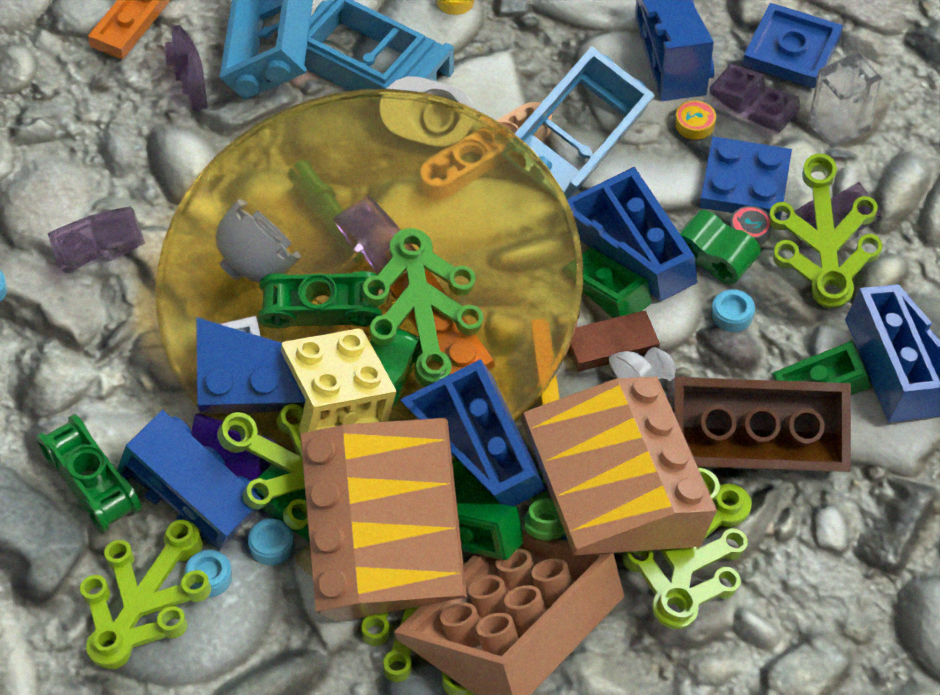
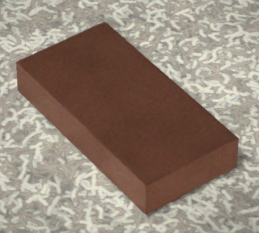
(599, 340)

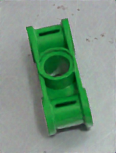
(291, 300)
(102, 494)

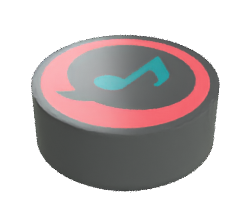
(753, 221)

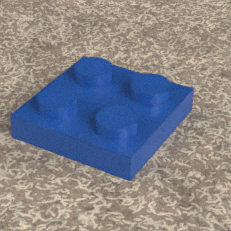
(792, 45)
(744, 176)

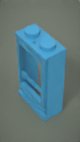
(418, 56)
(255, 73)
(611, 85)

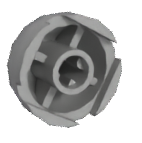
(252, 245)

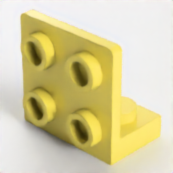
(339, 380)

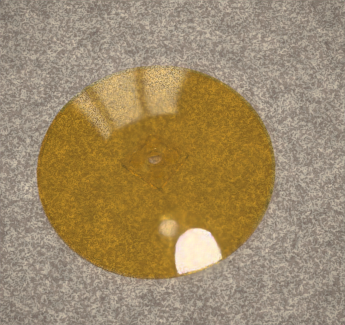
(431, 170)

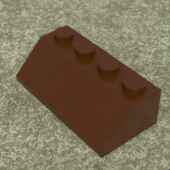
(764, 423)

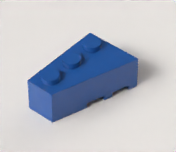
(676, 47)
(633, 230)
(897, 351)
(241, 372)
(481, 432)
(187, 478)

